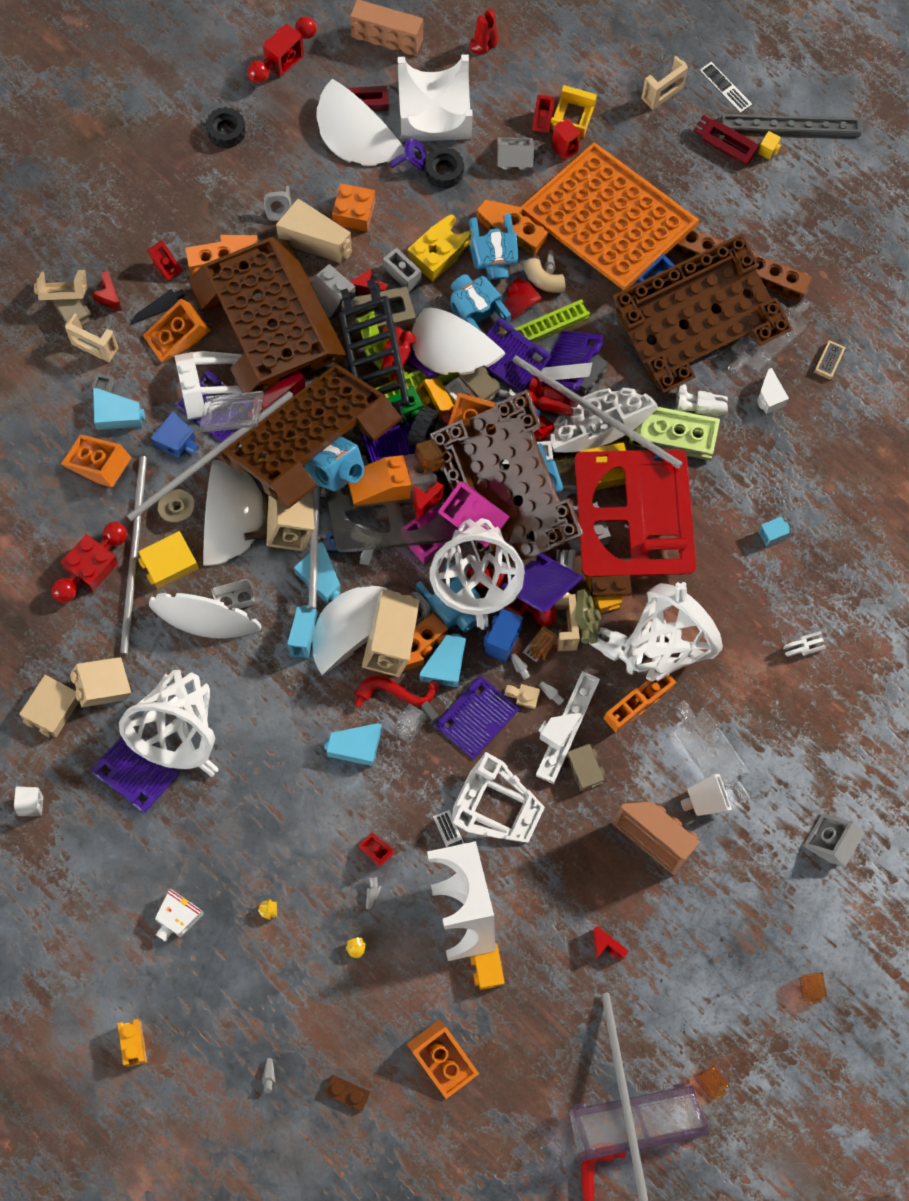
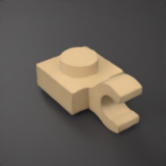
(525, 696)

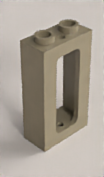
(402, 320)

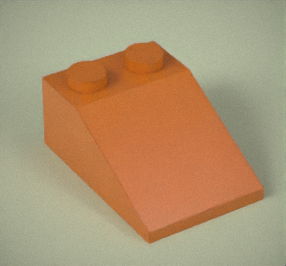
(176, 331)
(470, 406)
(97, 460)
(382, 482)
(442, 1059)

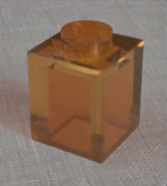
(429, 455)
(543, 643)
(813, 988)
(713, 1083)

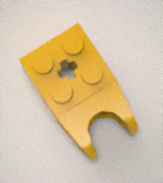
(438, 248)

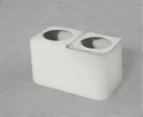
(226, 591)
(28, 801)

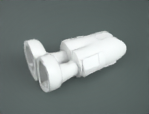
(701, 403)
(614, 647)

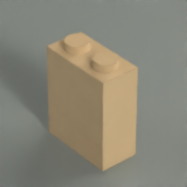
(100, 682)
(49, 706)

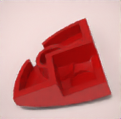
(521, 297)

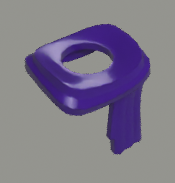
(408, 154)

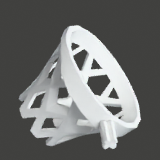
(465, 600)
(690, 614)
(185, 756)

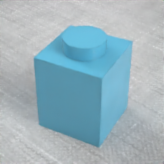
(774, 531)

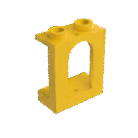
(579, 98)

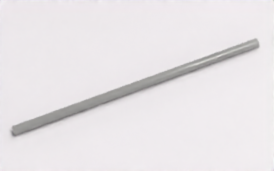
(596, 411)
(204, 460)
(314, 550)
(133, 558)
(635, 1155)

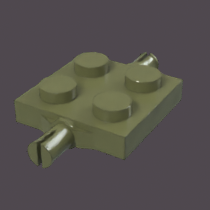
(587, 617)

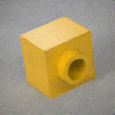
(769, 145)

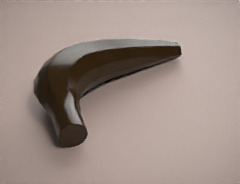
(261, 533)

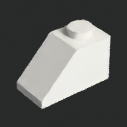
(772, 394)
(559, 729)

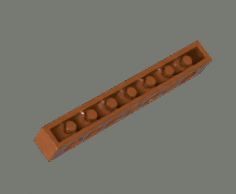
(766, 265)

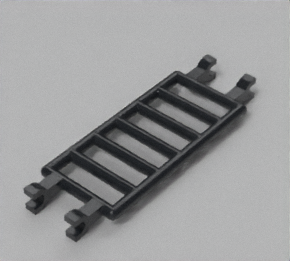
(350, 310)

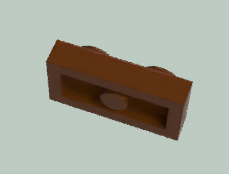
(611, 586)
(347, 1093)

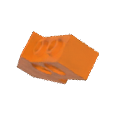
(491, 215)
(213, 251)
(430, 625)
(638, 702)

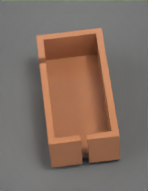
(386, 27)

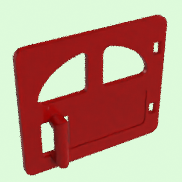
(655, 506)

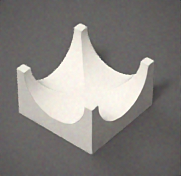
(435, 103)
(471, 889)

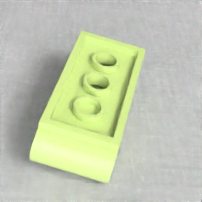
(663, 424)

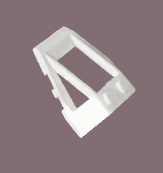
(189, 380)
(472, 791)

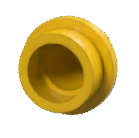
(268, 909)
(356, 947)

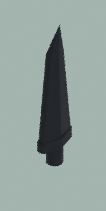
(161, 304)

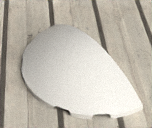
(353, 128)
(451, 344)
(588, 431)
(232, 509)
(203, 616)
(344, 626)

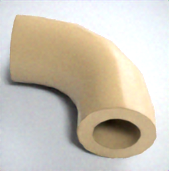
(542, 279)

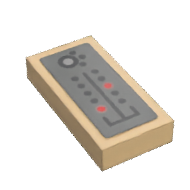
(829, 359)

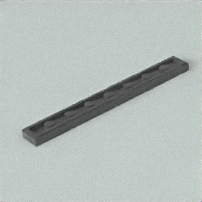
(793, 124)

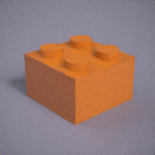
(353, 207)

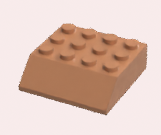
(657, 833)

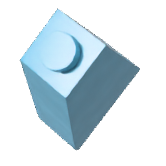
(116, 411)
(327, 582)
(302, 632)
(446, 662)
(355, 744)

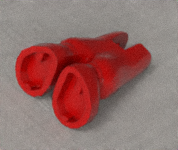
(485, 33)
(406, 339)
(550, 399)

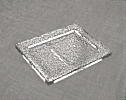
(231, 411)

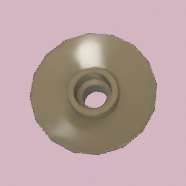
(176, 499)

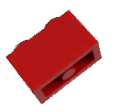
(565, 139)

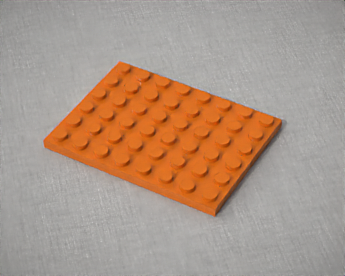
(609, 215)

